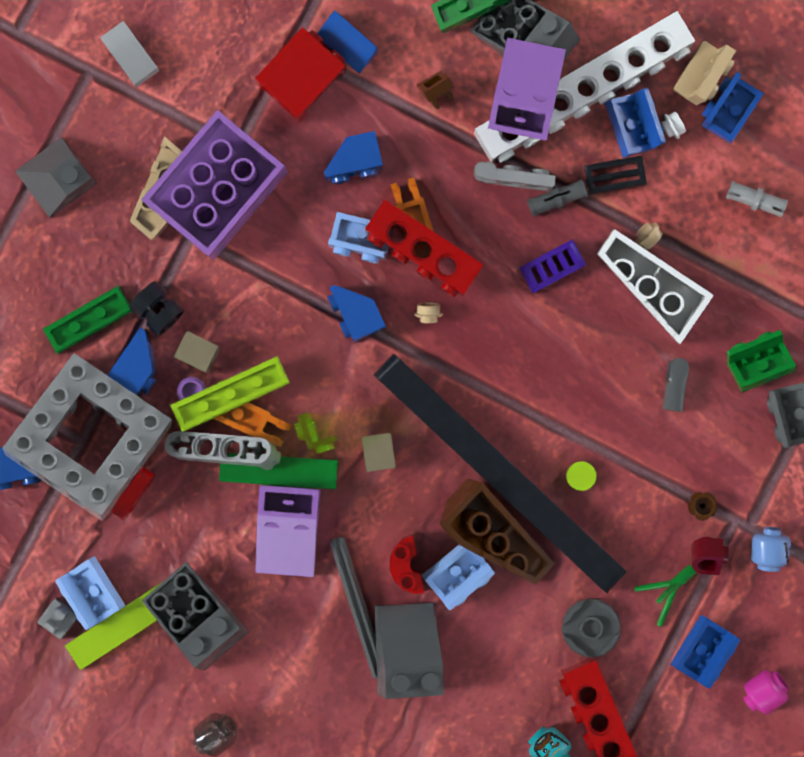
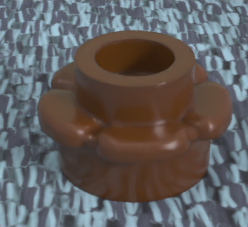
(710, 505)

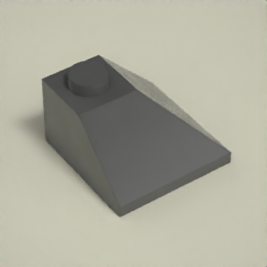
(55, 177)

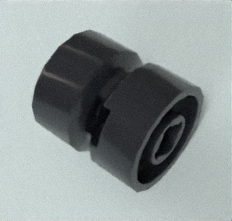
(149, 301)

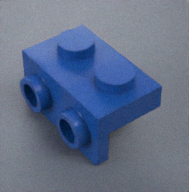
(731, 109)
(635, 123)
(705, 651)

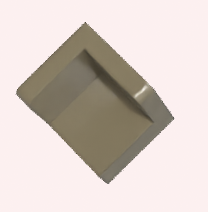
(197, 352)
(378, 452)

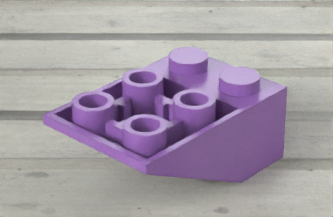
(526, 89)
(287, 530)

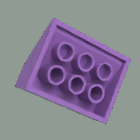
(215, 185)

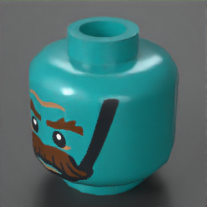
(549, 743)

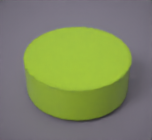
(581, 476)

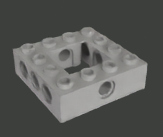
(97, 491)

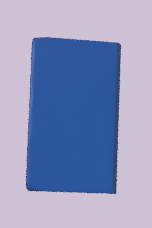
(348, 42)

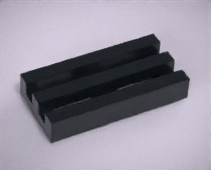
(590, 180)

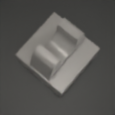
(57, 618)

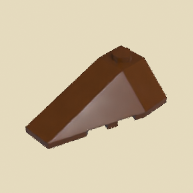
(487, 529)

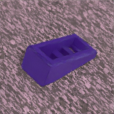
(575, 255)

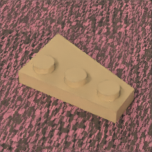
(143, 216)

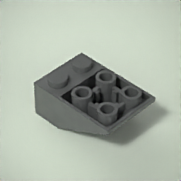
(525, 22)
(195, 617)

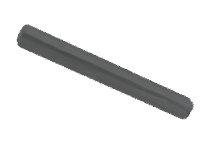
(356, 601)

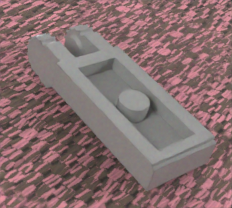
(514, 177)

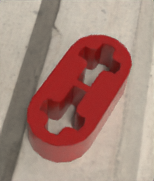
(133, 493)

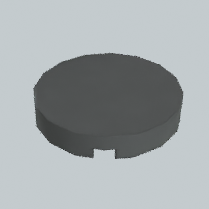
(591, 627)

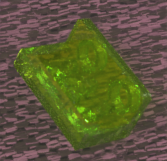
(307, 431)

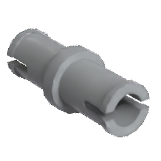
(757, 199)

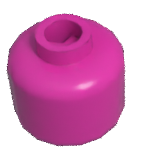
(766, 692)

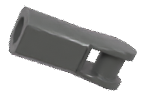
(675, 386)

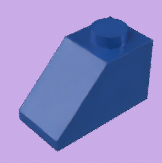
(136, 365)

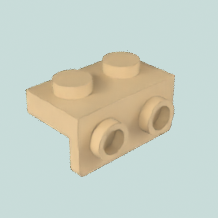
(703, 72)

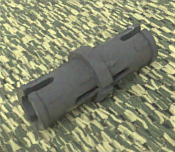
(557, 198)

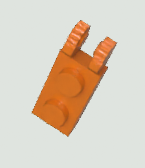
(415, 209)
(252, 421)

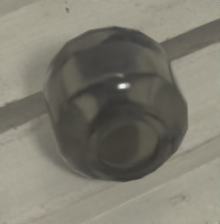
(215, 734)

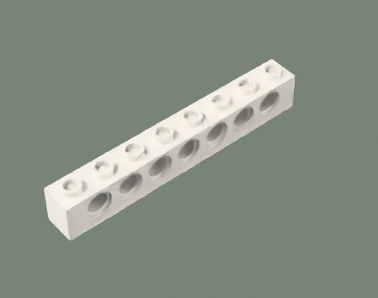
(669, 30)

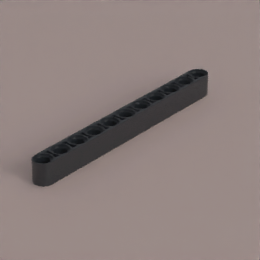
(500, 473)

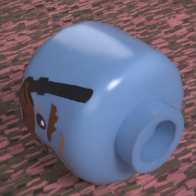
(770, 549)

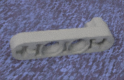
(219, 450)

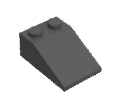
(408, 651)

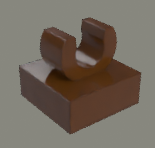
(435, 87)

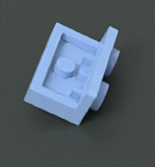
(350, 237)
(458, 576)
(90, 593)

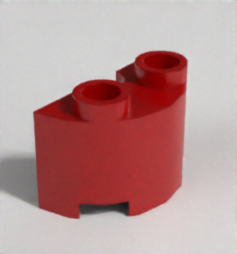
(400, 567)

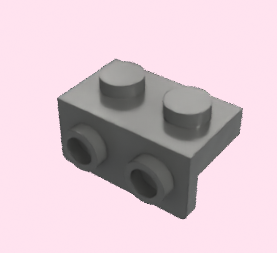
(788, 408)

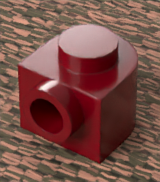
(709, 555)

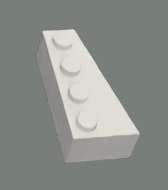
(660, 288)

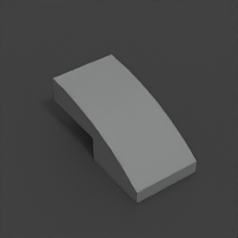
(129, 54)

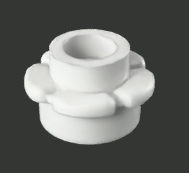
(673, 125)

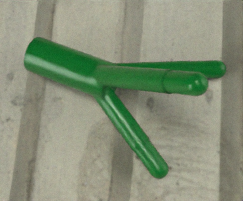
(673, 585)

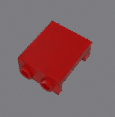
(301, 73)

